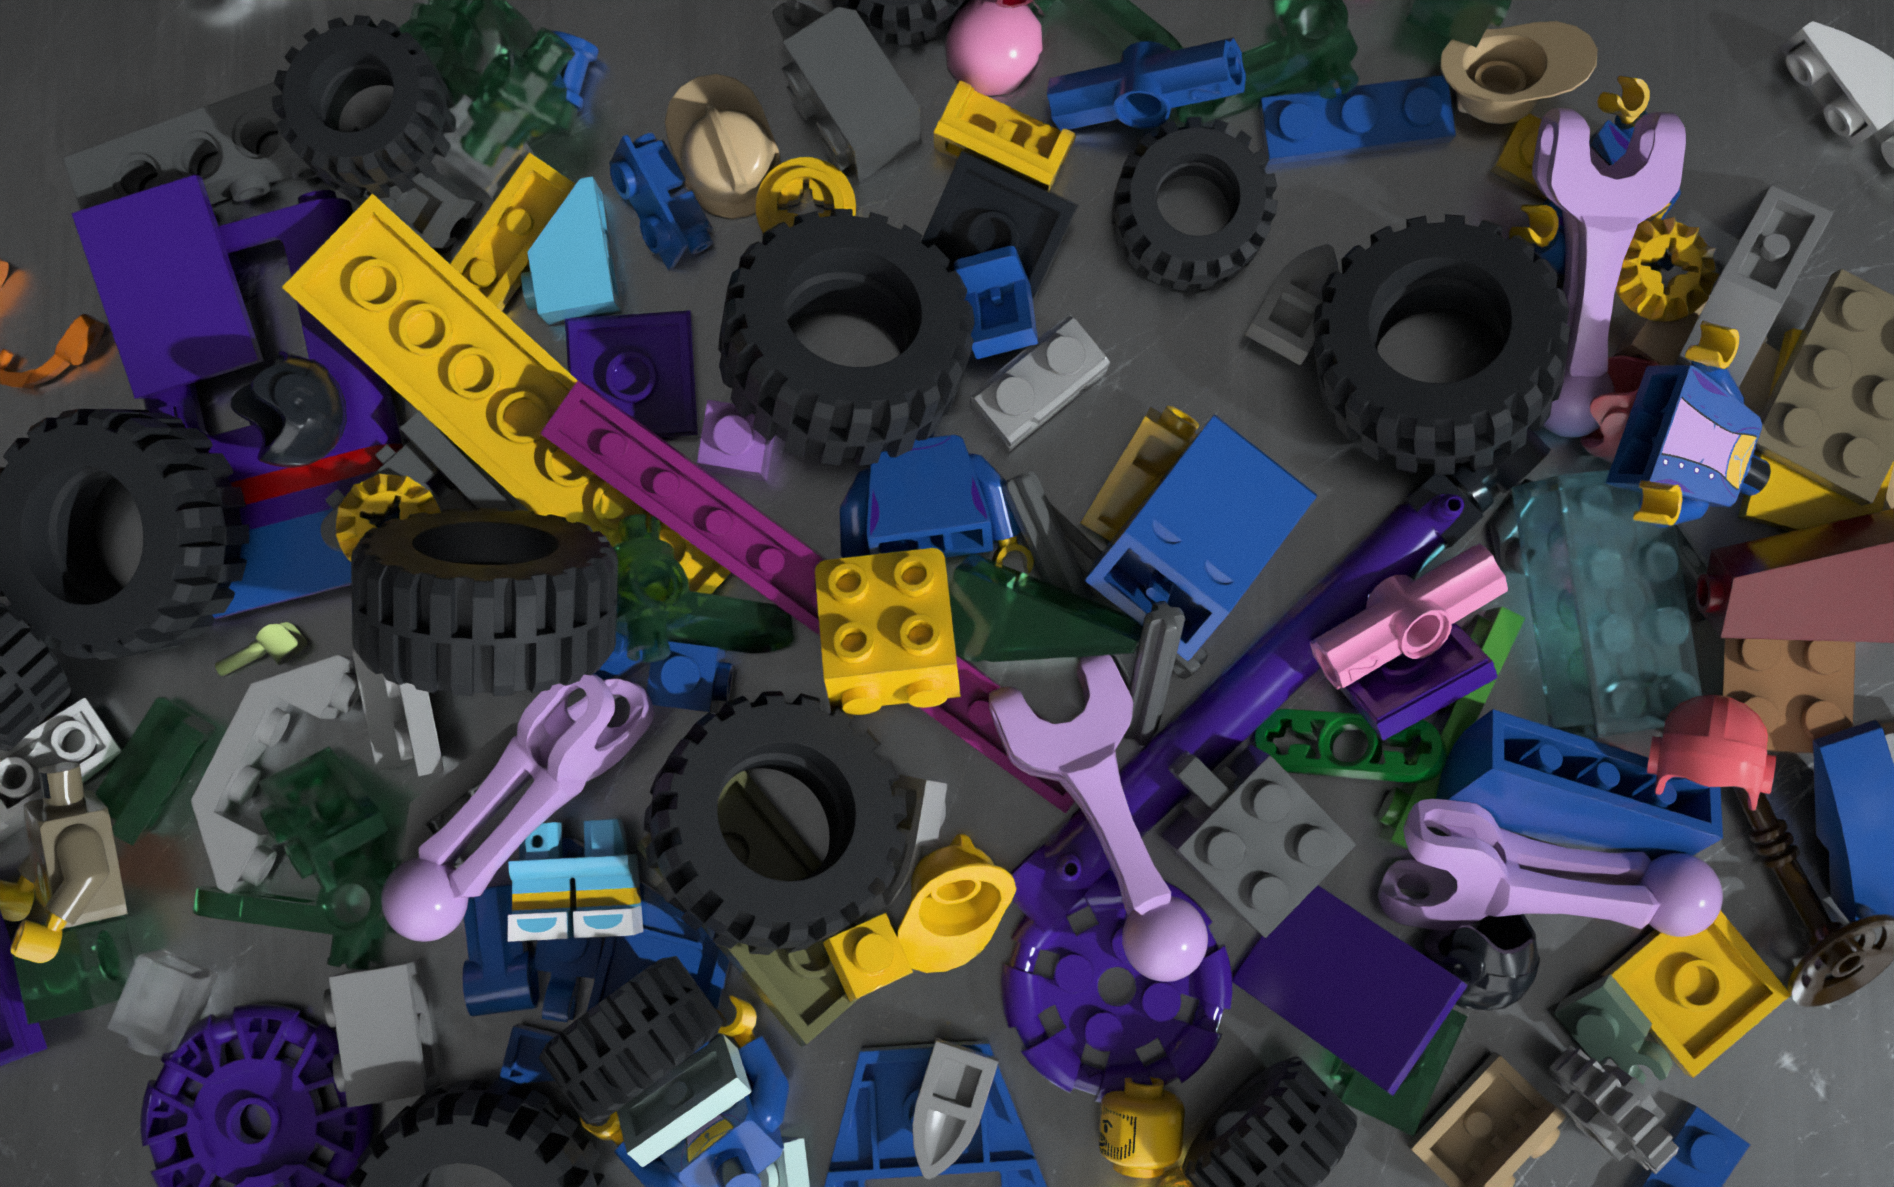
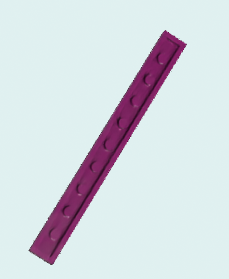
(746, 545)

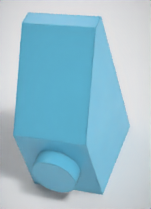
(573, 261)

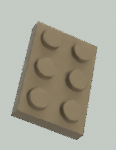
(1837, 393)

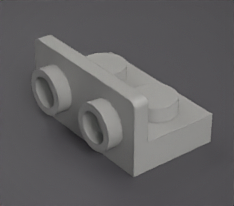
(398, 722)

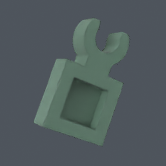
(1612, 1025)

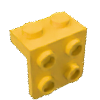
(886, 630)

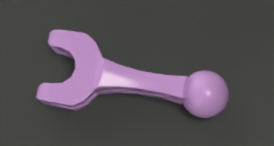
(1599, 222)
(561, 753)
(1504, 874)
(1162, 933)

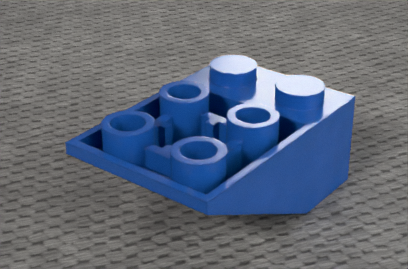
(1202, 533)

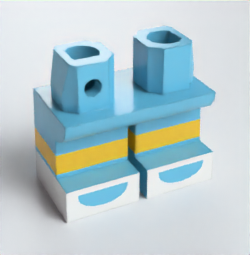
(575, 894)

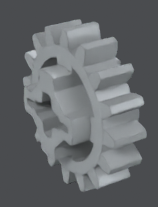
(1613, 1109)

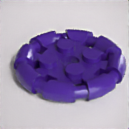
(1107, 1025)
(261, 1079)

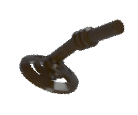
(1832, 942)

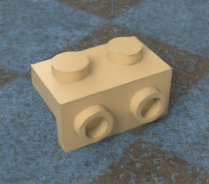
(1488, 1128)

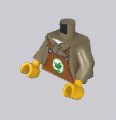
(68, 864)

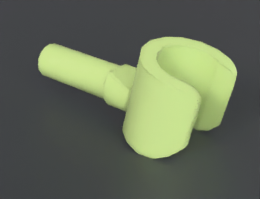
(278, 640)

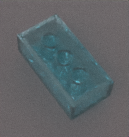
(1604, 606)

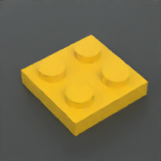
(1698, 990)

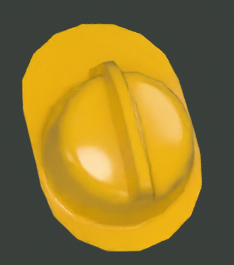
(953, 906)

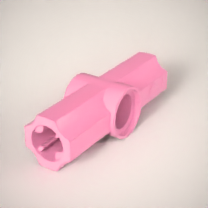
(1409, 616)

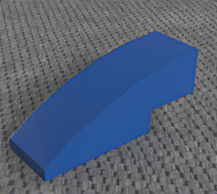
(1857, 818)

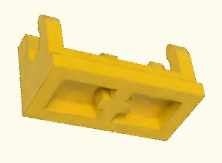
(1002, 136)

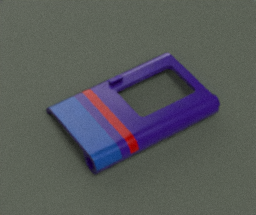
(283, 503)

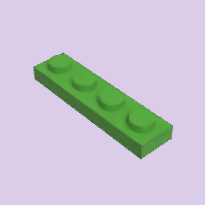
(1495, 636)

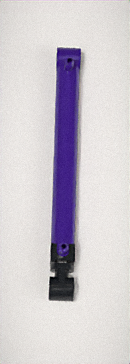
(1268, 672)

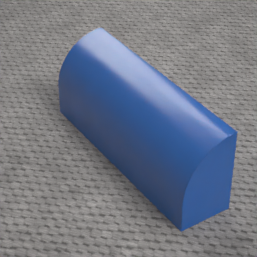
(1576, 790)

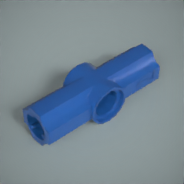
(1147, 84)

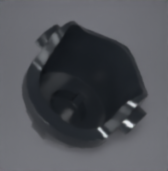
(295, 410)
(1493, 959)

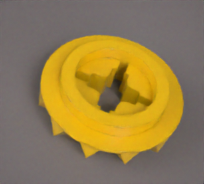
(785, 184)
(1642, 287)
(376, 498)

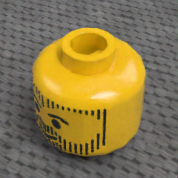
(1141, 1128)

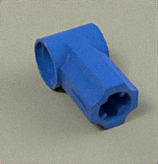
(498, 971)

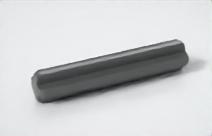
(1153, 669)

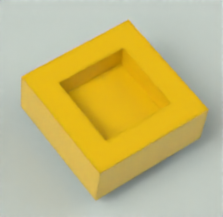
(1517, 155)
(867, 957)

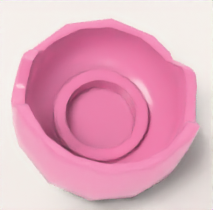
(993, 46)

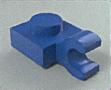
(567, 962)

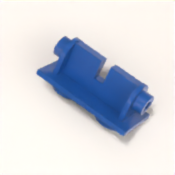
(644, 175)

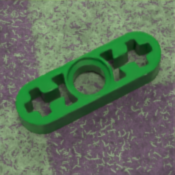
(1302, 756)

